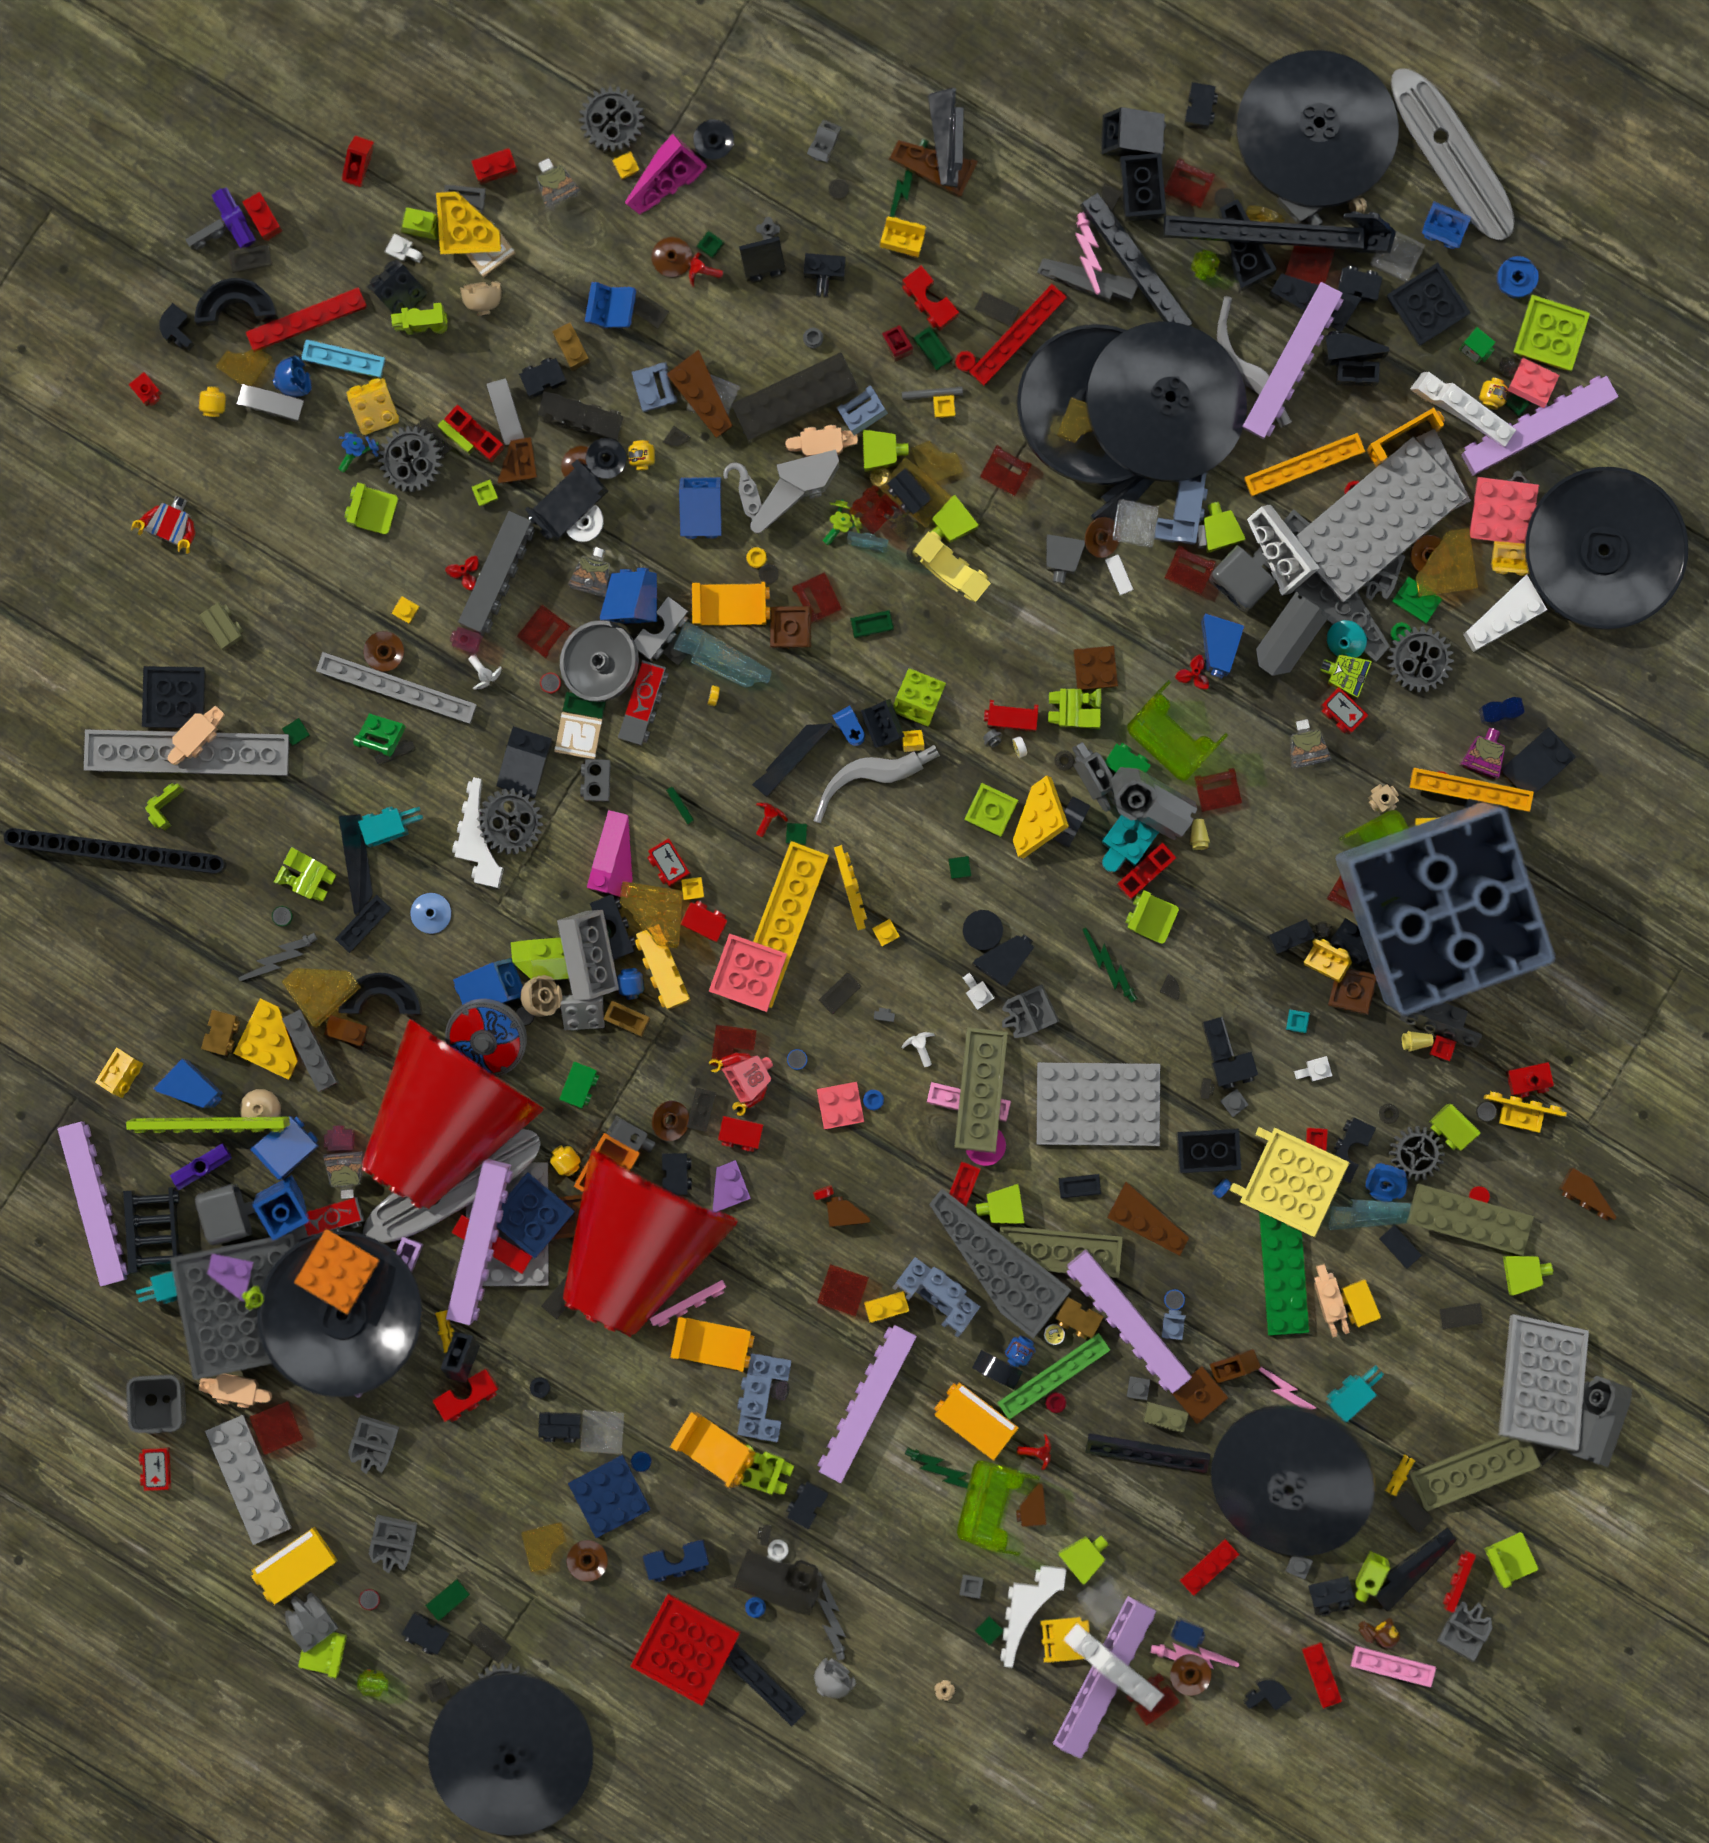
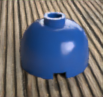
(291, 379)

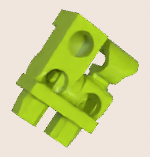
(420, 320)
(1070, 709)
(310, 878)
(767, 1475)

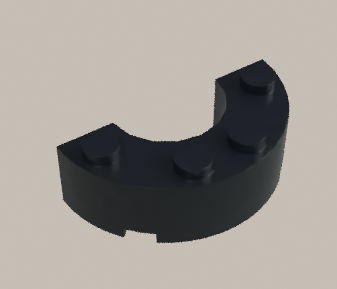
(230, 292)
(387, 984)

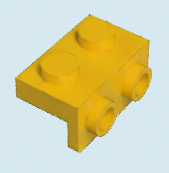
(903, 236)
(1509, 558)
(1328, 960)

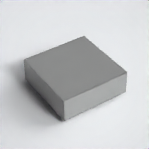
(1201, 537)

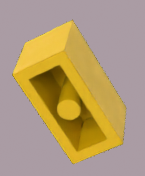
(1360, 1303)
(886, 1306)

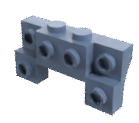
(1186, 514)
(940, 1292)
(756, 1396)

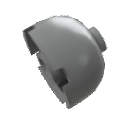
(832, 1679)

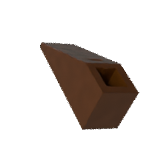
(1583, 1189)

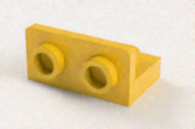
(119, 1073)

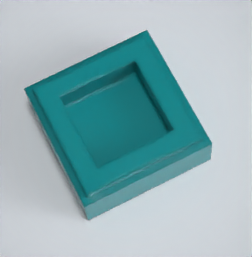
(1297, 1021)

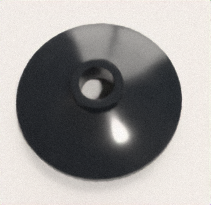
(713, 129)
(613, 466)

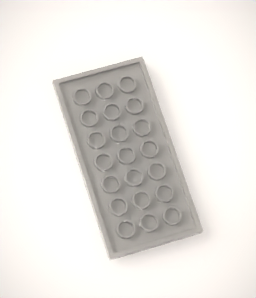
(1379, 519)

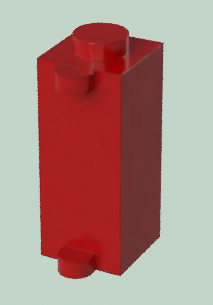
(1011, 717)

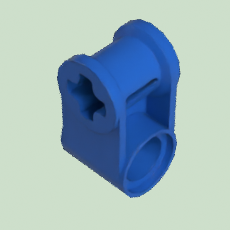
(849, 723)

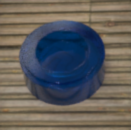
(641, 1461)

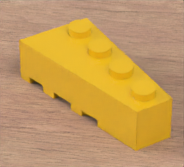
(664, 971)

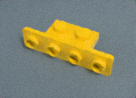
(1521, 1114)

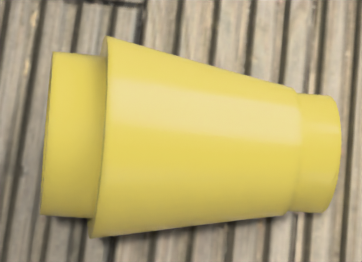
(1199, 835)
(1414, 1040)

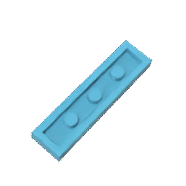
(343, 358)

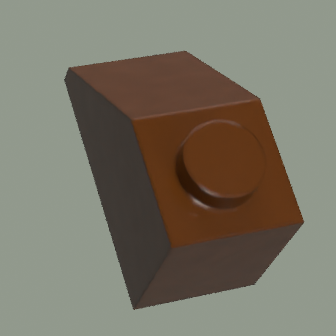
(346, 1030)
(844, 1213)
(1235, 1366)
(1032, 1508)

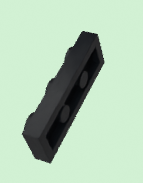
(363, 924)

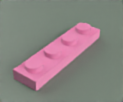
(949, 1098)
(696, 1300)
(1393, 1666)

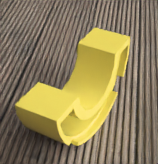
(949, 569)

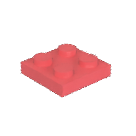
(1533, 382)
(840, 1105)

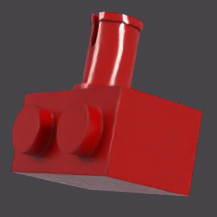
(1530, 1078)

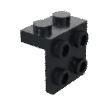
(1377, 232)
(397, 287)

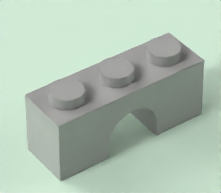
(651, 644)

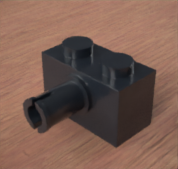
(824, 269)

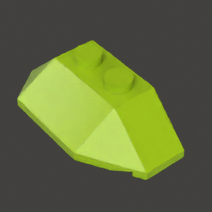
(540, 958)

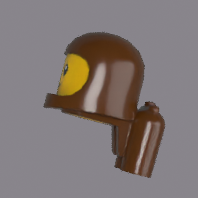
(1384, 1633)

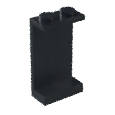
(567, 502)

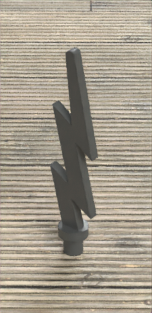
(289, 953)
(836, 1628)

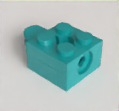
(387, 826)
(1126, 842)
(163, 1288)
(1353, 1394)

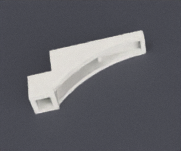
(1463, 406)
(472, 845)
(1025, 1602)
(1113, 1667)

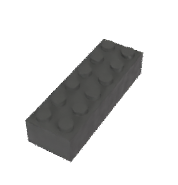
(496, 573)

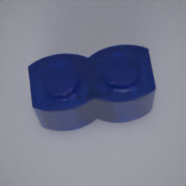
(1506, 710)

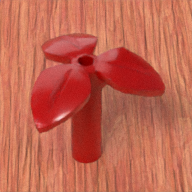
(698, 266)
(456, 571)
(1196, 664)
(770, 813)
(1042, 1453)

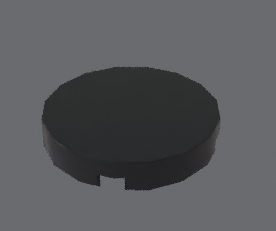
(982, 930)

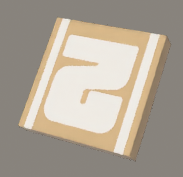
(488, 261)
(578, 735)

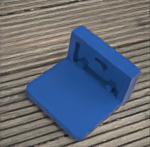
(1445, 225)
(610, 306)

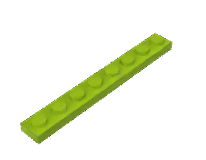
(217, 1124)

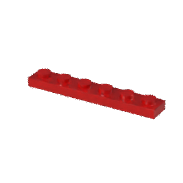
(306, 319)
(1017, 335)

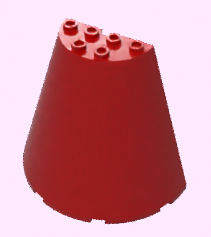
(439, 1119)
(634, 1246)

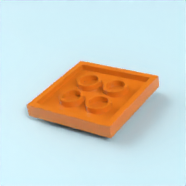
(337, 1271)

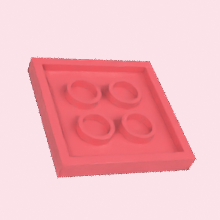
(1502, 510)
(748, 972)

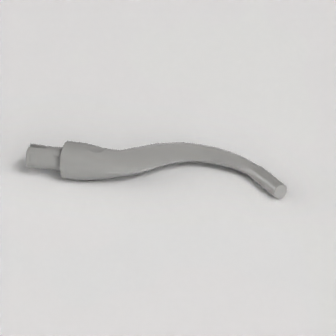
(1252, 376)
(875, 769)

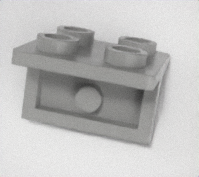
(582, 1013)

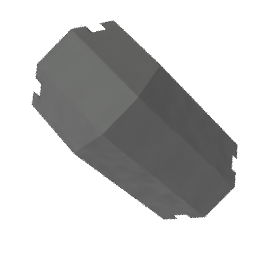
(1290, 635)
(1152, 802)
(1602, 1419)

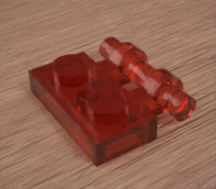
(873, 517)
(1167, 1702)

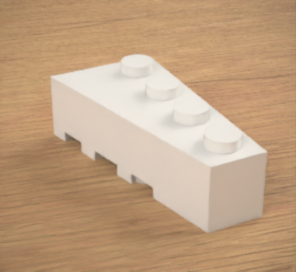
(1285, 554)
(1510, 612)

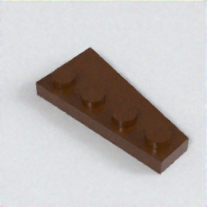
(925, 164)
(698, 389)
(1141, 1217)

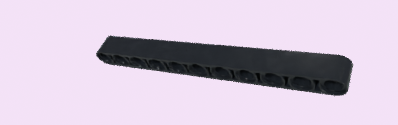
(106, 846)

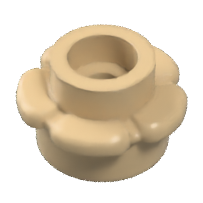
(1358, 205)
(944, 1685)

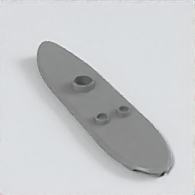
(1456, 161)
(399, 1218)

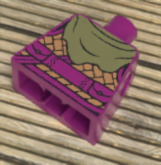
(1485, 755)

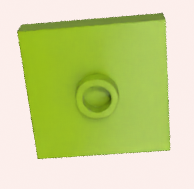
(991, 810)

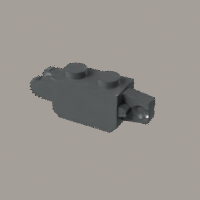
(1094, 775)

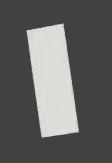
(1119, 574)

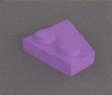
(729, 1187)
(230, 1273)

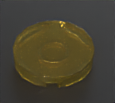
(1263, 214)

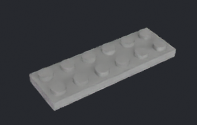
(248, 1479)

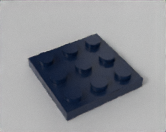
(533, 1215)
(609, 1496)

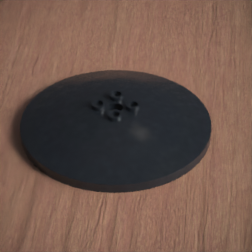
(1309, 162)
(1044, 391)
(1144, 429)
(1643, 541)
(335, 1355)
(1300, 1450)
(519, 1718)

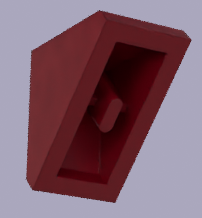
(897, 343)

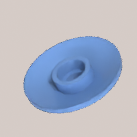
(441, 915)

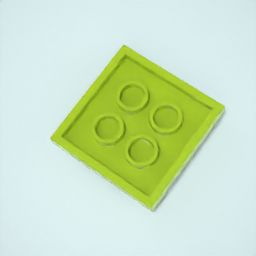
(1551, 333)

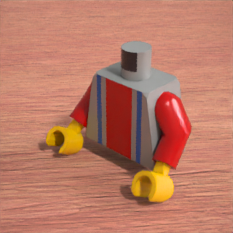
(168, 524)

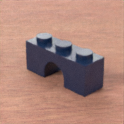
(659, 1567)

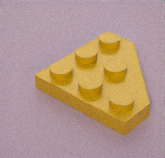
(464, 227)
(1040, 819)
(851, 887)
(268, 1041)

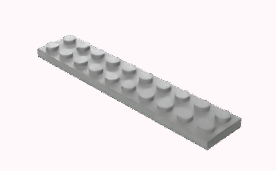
(149, 750)

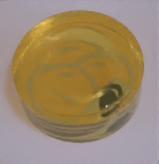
(880, 477)

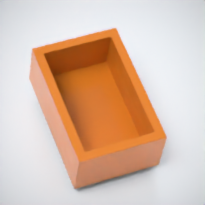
(617, 1151)

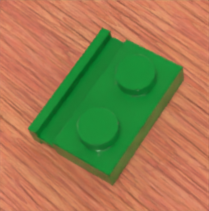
(1418, 607)

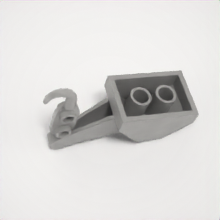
(796, 480)

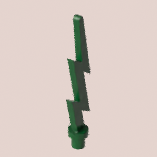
(905, 188)
(1115, 977)
(954, 1475)

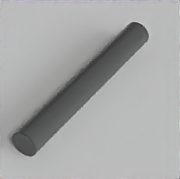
(932, 393)

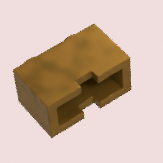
(571, 346)
(626, 1018)
(221, 1033)
(1083, 1321)

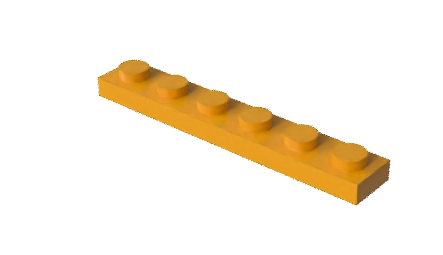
(1304, 464)
(1471, 789)

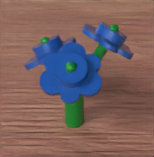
(355, 448)

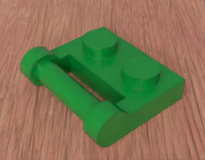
(381, 729)

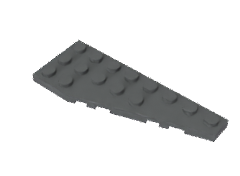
(1322, 596)
(1011, 1278)

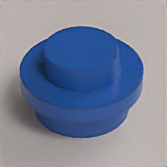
(755, 1607)

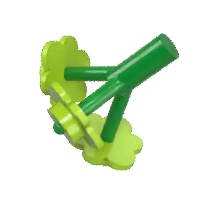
(841, 522)

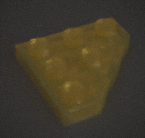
(1449, 566)
(654, 910)
(320, 991)

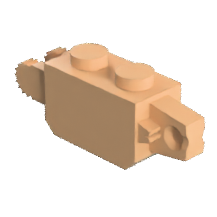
(820, 441)
(194, 735)
(1330, 1300)
(235, 1389)

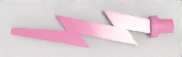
(1085, 242)
(1285, 1391)
(1180, 1651)

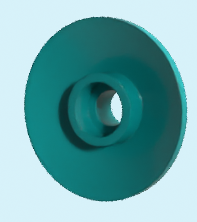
(1352, 634)

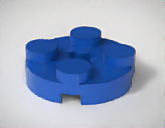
(1527, 271)
(1388, 1173)

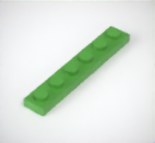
(1053, 1376)

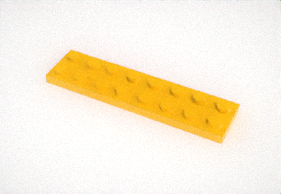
(790, 902)

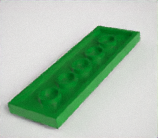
(1283, 1277)

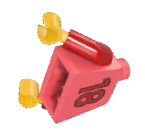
(746, 1076)

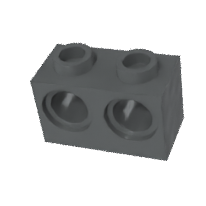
(601, 780)

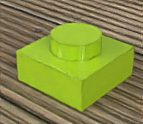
(484, 493)

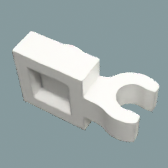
(401, 249)
(978, 993)
(1316, 1069)

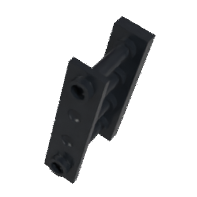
(133, 1221)

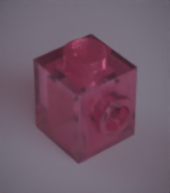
(466, 640)
(339, 1139)

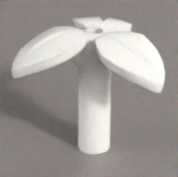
(485, 675)
(919, 1042)

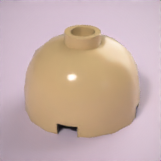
(481, 297)
(541, 996)
(260, 1104)

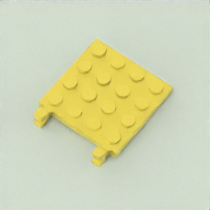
(1293, 1181)

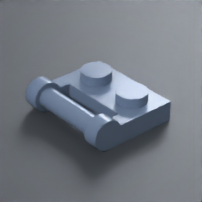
(647, 387)
(864, 415)

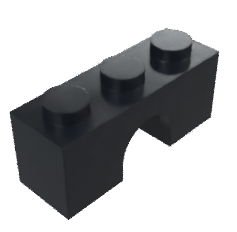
(621, 942)
(1355, 1132)

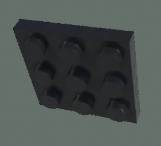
(1428, 304)
(172, 695)

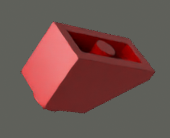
(357, 160)

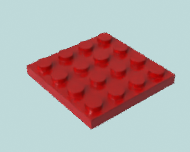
(685, 1649)

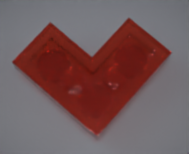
(728, 1038)

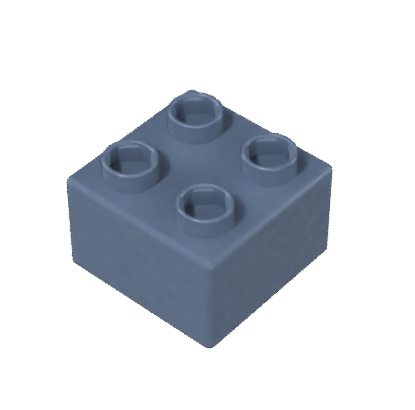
(1460, 913)

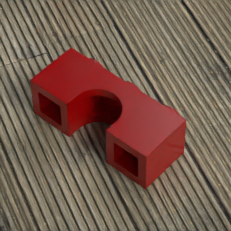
(938, 313)
(481, 439)
(1146, 871)
(482, 1387)

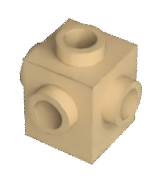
(1376, 802)

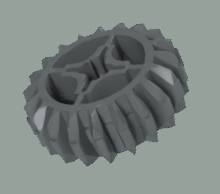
(1419, 1144)

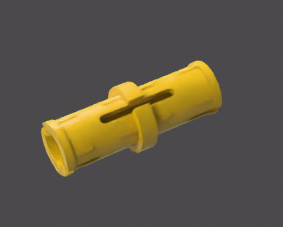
(445, 1329)
(1400, 1475)

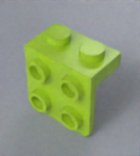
(371, 509)
(156, 803)
(1151, 917)

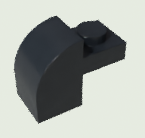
(172, 323)
(1074, 815)
(997, 1369)
(1269, 1689)

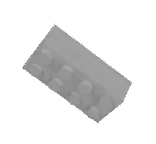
(588, 955)

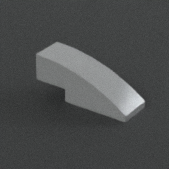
(270, 402)
(505, 411)

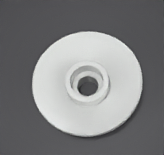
(586, 533)

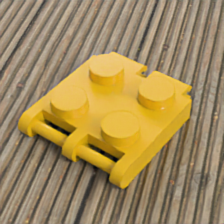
(1057, 1632)

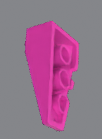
(668, 170)
(613, 856)

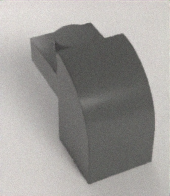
(824, 141)

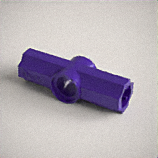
(233, 218)
(212, 1160)

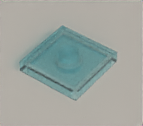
(867, 541)

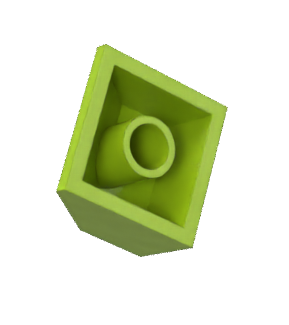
(1453, 1127)

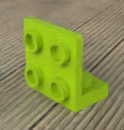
(918, 697)
(1511, 1559)
(325, 1655)

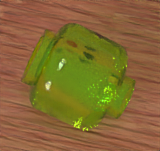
(1205, 264)
(372, 1683)

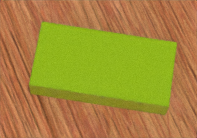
(456, 437)

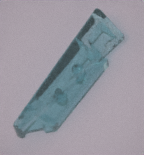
(719, 657)
(1368, 1213)

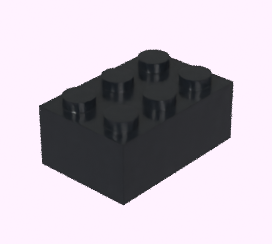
(1142, 187)
(1208, 1150)

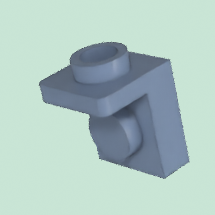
(1173, 1325)

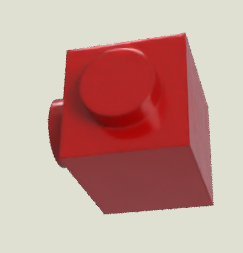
(145, 389)

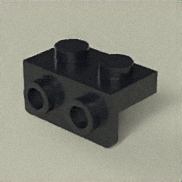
(882, 723)
(1350, 939)
(1331, 1596)

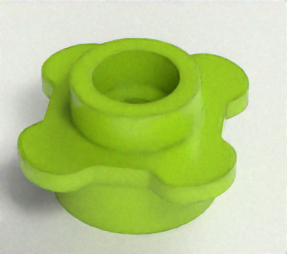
(253, 1303)

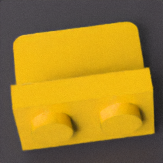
(372, 406)

